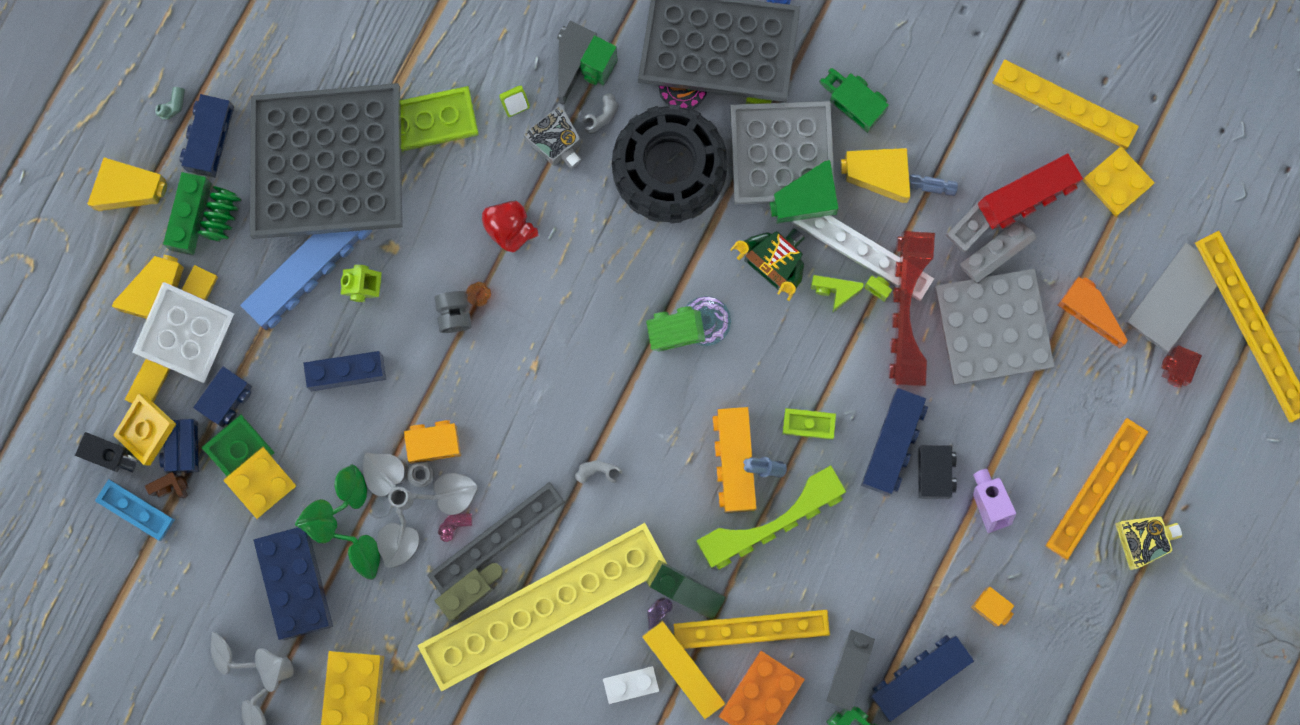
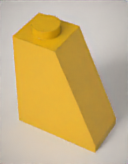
(879, 171)
(125, 186)
(142, 291)

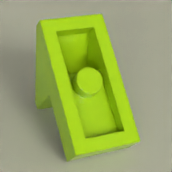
(843, 289)

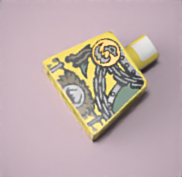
(1146, 539)

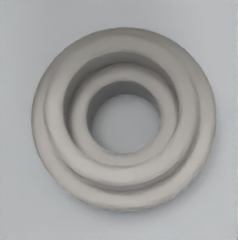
(413, 471)

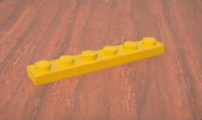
(1065, 104)

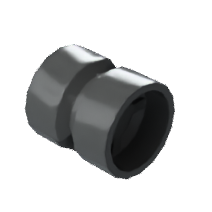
(453, 303)

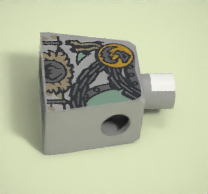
(555, 138)

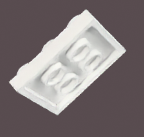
(183, 332)

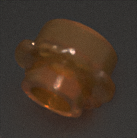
(478, 300)

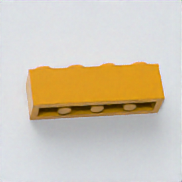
(733, 449)

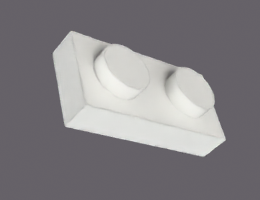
(631, 685)

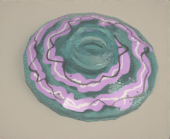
(720, 319)

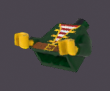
(775, 258)

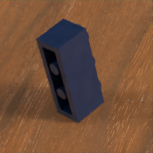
(206, 135)
(344, 371)

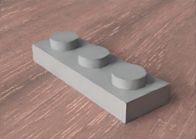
(998, 251)

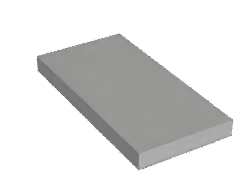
(1174, 299)

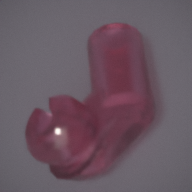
(451, 523)

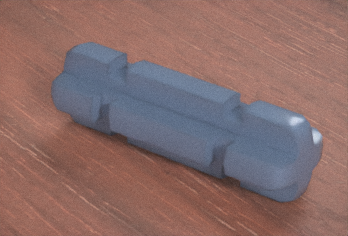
(933, 185)

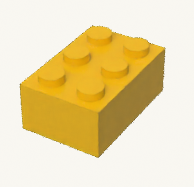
(352, 689)

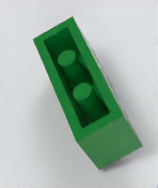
(187, 213)

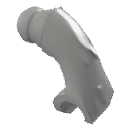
(609, 110)
(590, 468)

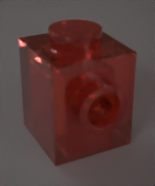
(1180, 366)

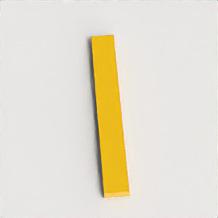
(1252, 323)

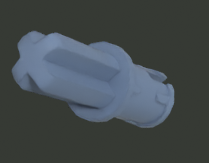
(765, 467)

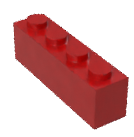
(1030, 191)

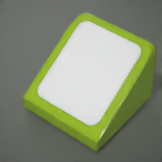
(514, 101)

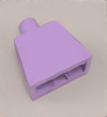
(995, 511)

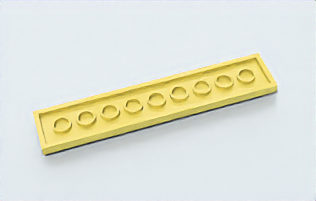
(541, 607)

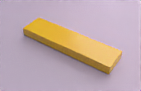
(683, 669)

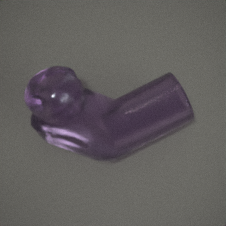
(658, 611)

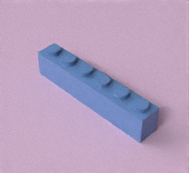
(299, 275)

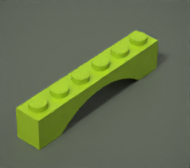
(724, 543)

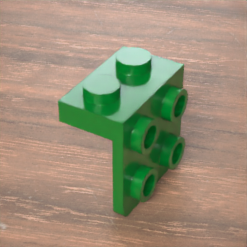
(846, 717)

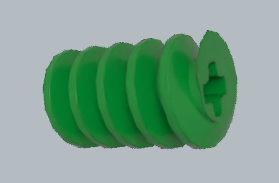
(219, 214)

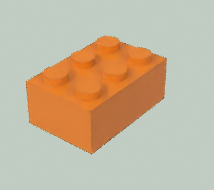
(762, 693)

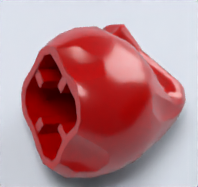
(508, 225)

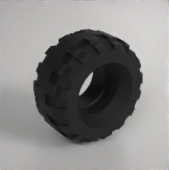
(669, 201)

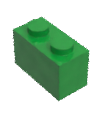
(598, 61)

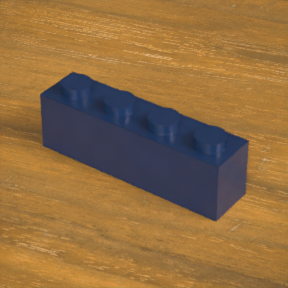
(893, 442)
(921, 678)

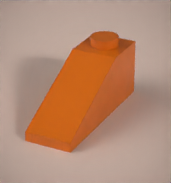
(1090, 308)

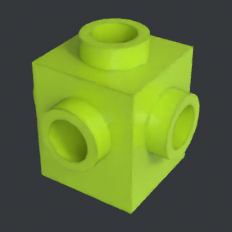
(360, 283)

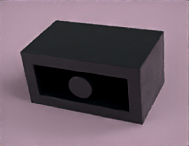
(935, 472)

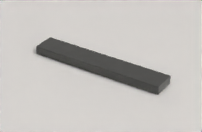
(496, 537)

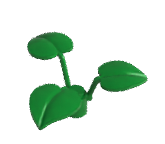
(320, 524)

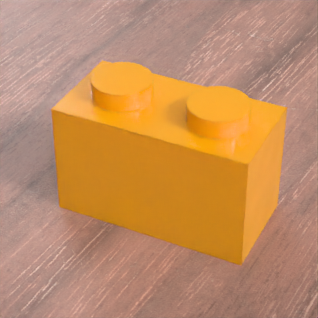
(432, 442)

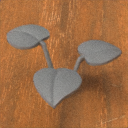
(382, 474)
(271, 669)

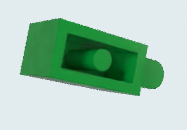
(855, 99)

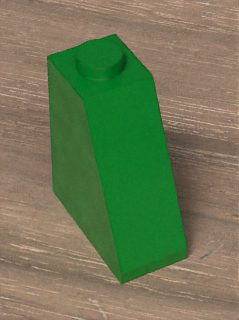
(806, 197)

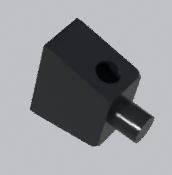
(95, 450)

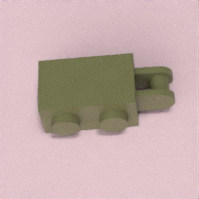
(468, 591)

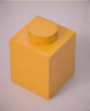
(993, 607)

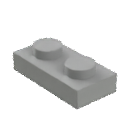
(968, 229)

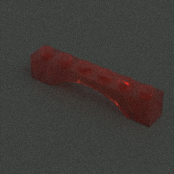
(915, 254)

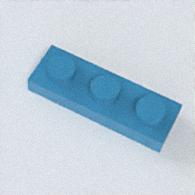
(134, 510)

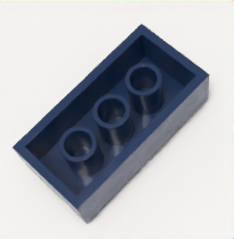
(293, 583)

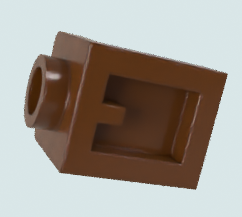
(163, 485)

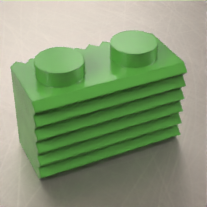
(675, 329)

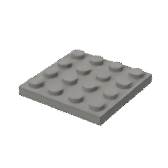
(777, 146)
(994, 327)

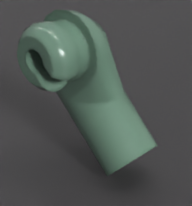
(173, 107)

